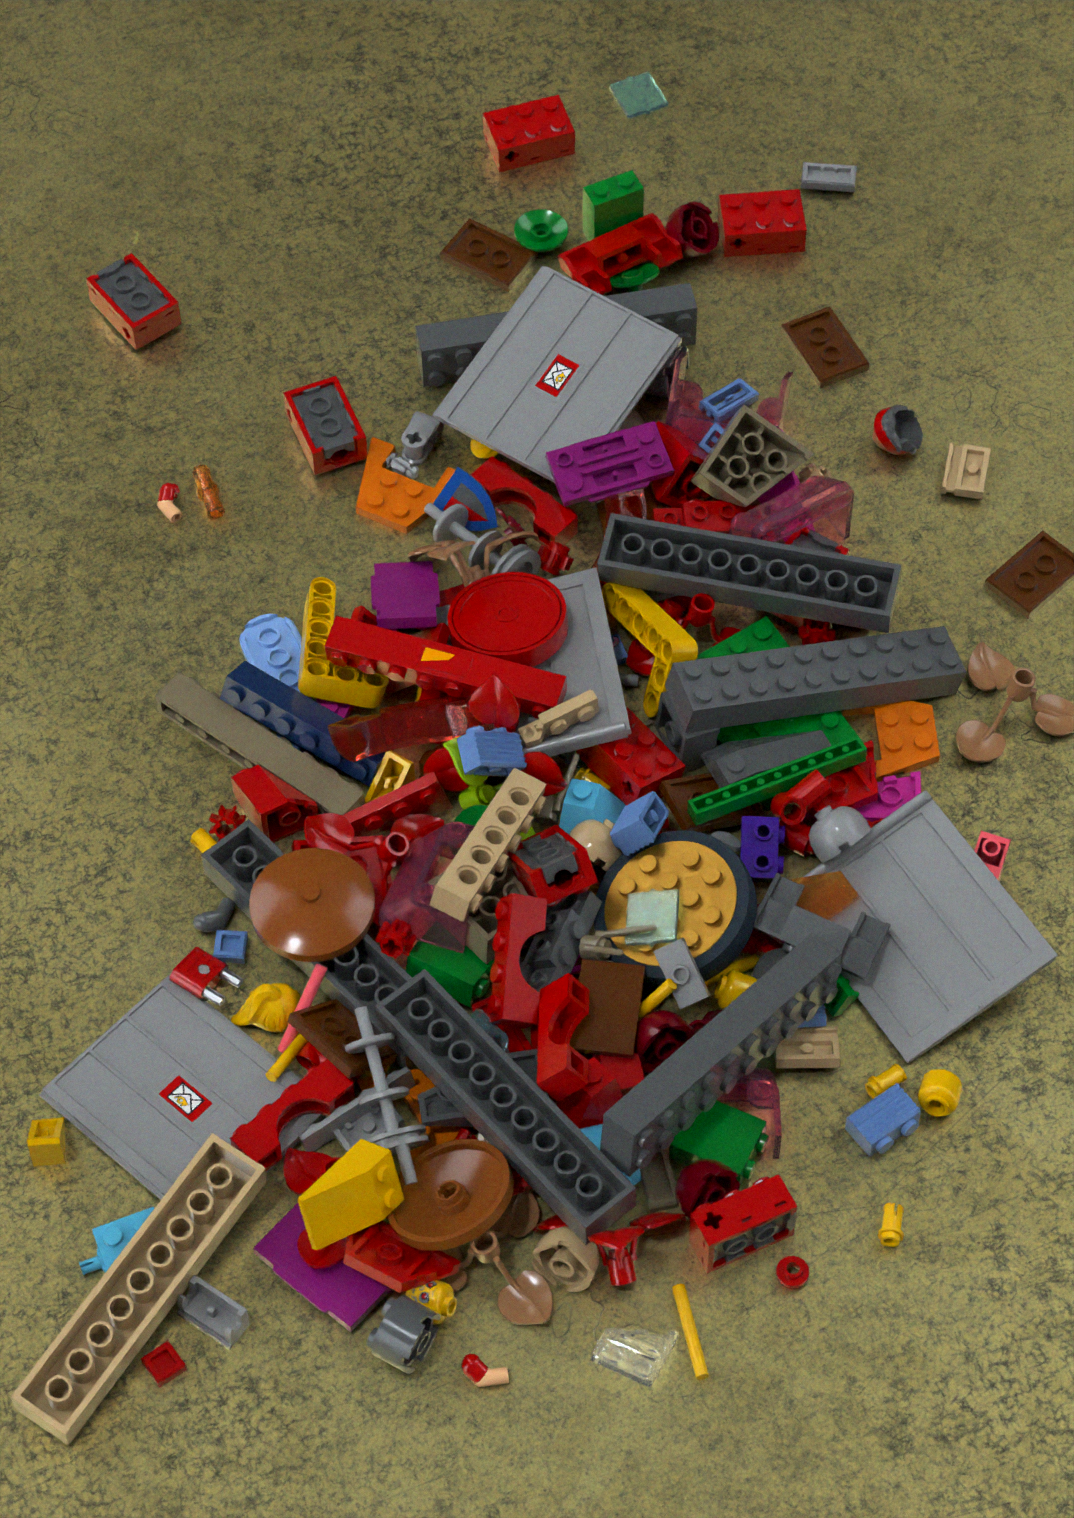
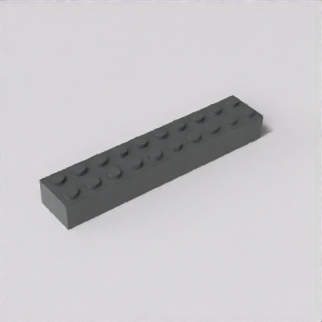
(451, 345)
(750, 572)
(814, 678)
(354, 978)
(720, 1054)
(506, 1106)

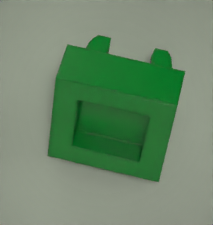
(843, 998)

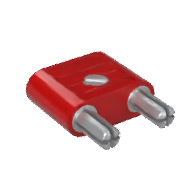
(201, 973)

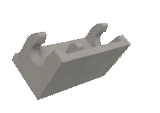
(213, 1312)

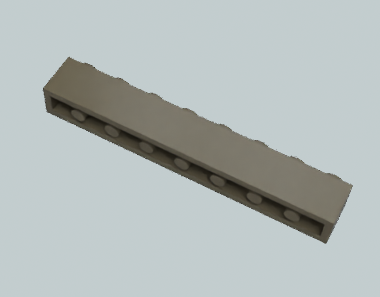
(253, 744)

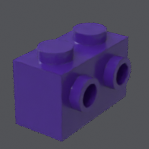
(760, 847)

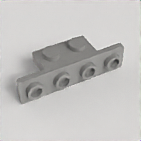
(353, 1122)

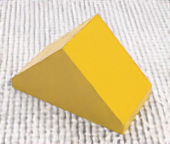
(392, 774)
(47, 1141)

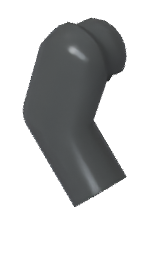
(216, 919)

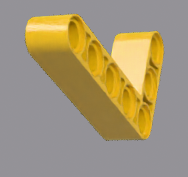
(655, 631)
(319, 676)

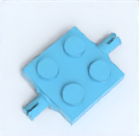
(112, 1239)

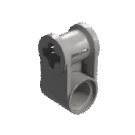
(420, 437)

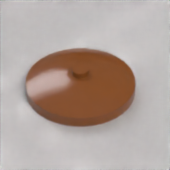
(312, 904)
(457, 1195)

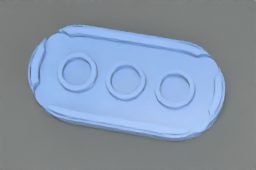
(273, 647)

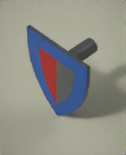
(466, 490)

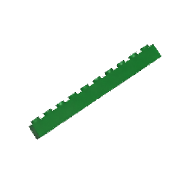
(775, 780)

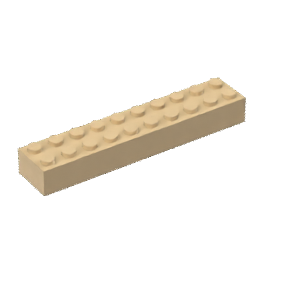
(139, 1289)

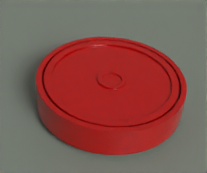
(510, 618)

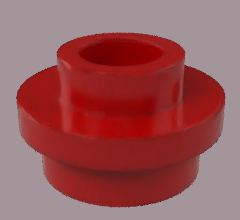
(792, 1280)

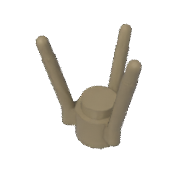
(551, 810)
(599, 948)

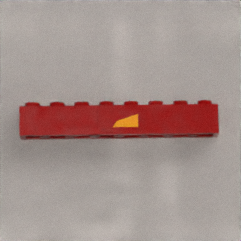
(438, 665)

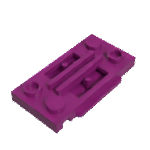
(609, 464)
(405, 595)
(333, 1290)

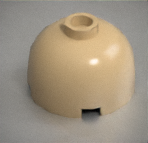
(597, 841)
(565, 1258)

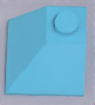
(588, 801)

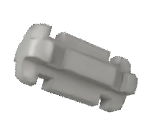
(402, 466)

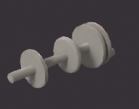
(451, 525)
(396, 1139)

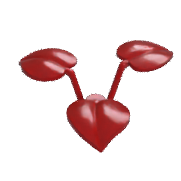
(698, 615)
(497, 705)
(336, 833)
(300, 1173)
(619, 1261)

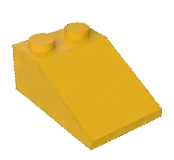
(351, 1194)

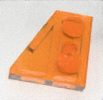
(826, 894)

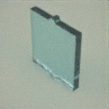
(638, 95)
(653, 908)

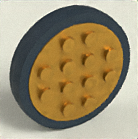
(714, 900)

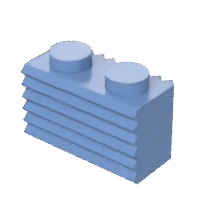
(490, 751)
(639, 823)
(883, 1120)

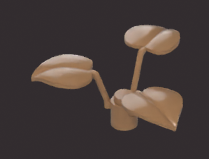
(443, 551)
(991, 670)
(528, 1297)

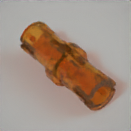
(208, 492)

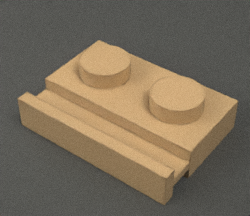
(966, 470)
(809, 1049)

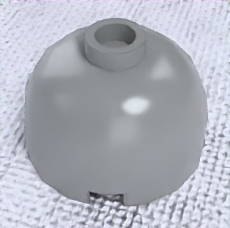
(836, 831)

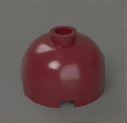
(693, 229)
(659, 1037)
(704, 1183)

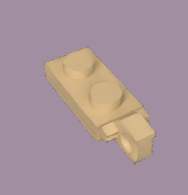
(560, 718)

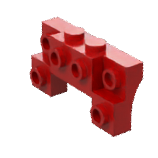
(619, 250)
(701, 514)

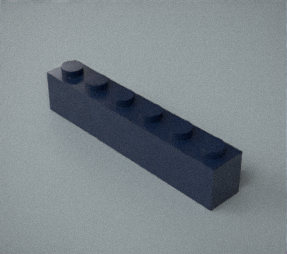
(292, 717)

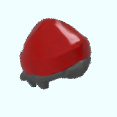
(897, 430)

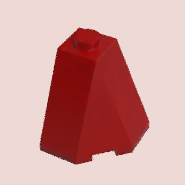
(686, 459)
(272, 803)
(590, 1103)

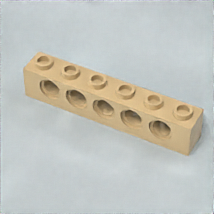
(488, 845)

